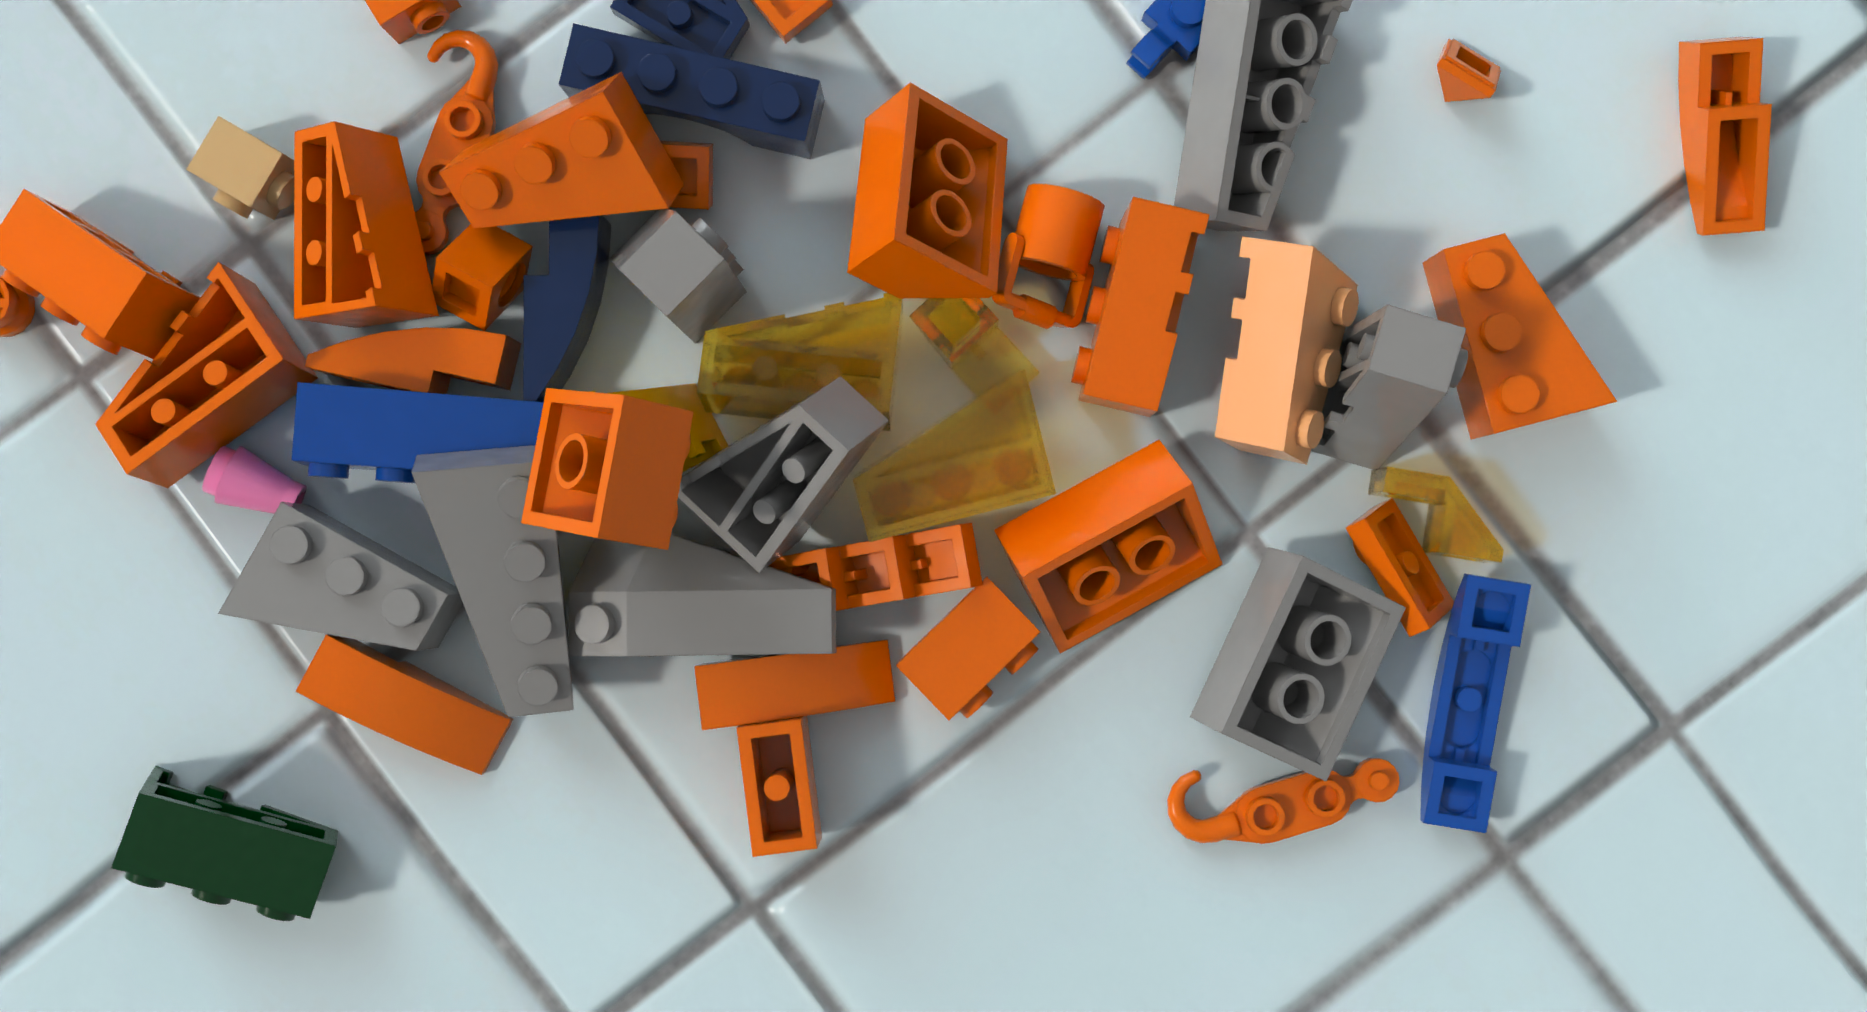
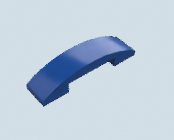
(1468, 700)

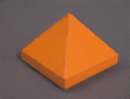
(1466, 73)

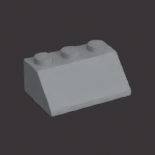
(1298, 662)

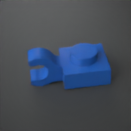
(1172, 26)

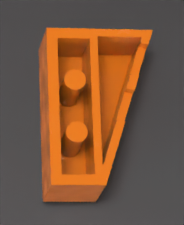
(1519, 349)

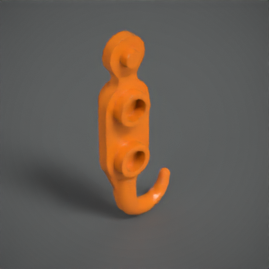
(460, 124)
(1284, 805)

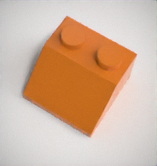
(608, 467)

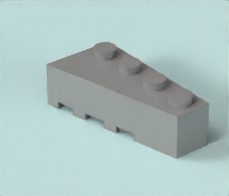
(1248, 102)
(502, 571)

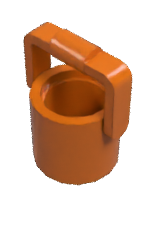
(1055, 241)

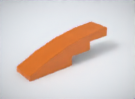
(892, 566)

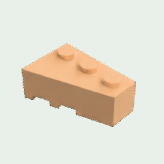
(1286, 350)

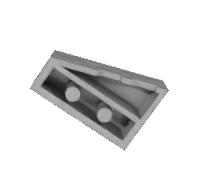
(1388, 382)

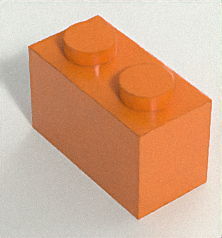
(970, 650)
(779, 786)

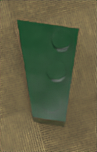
(224, 849)

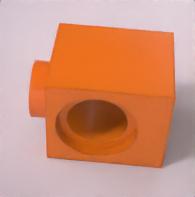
(481, 274)

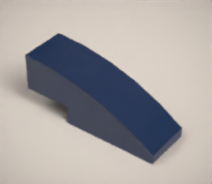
(564, 303)

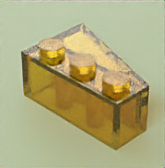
(779, 360)
(960, 466)

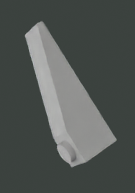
(693, 604)

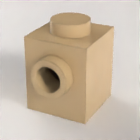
(244, 171)

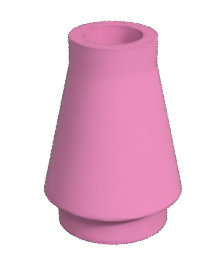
(249, 482)

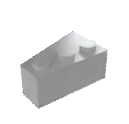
(682, 270)
(784, 473)
(340, 583)

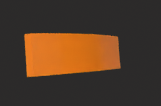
(1724, 133)
(422, 359)
(793, 685)
(404, 703)

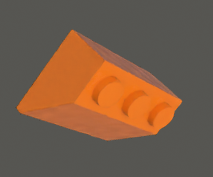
(928, 201)
(1110, 545)

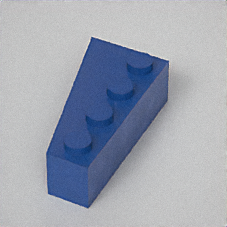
(388, 428)

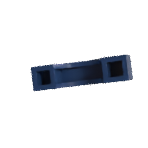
(740, 98)

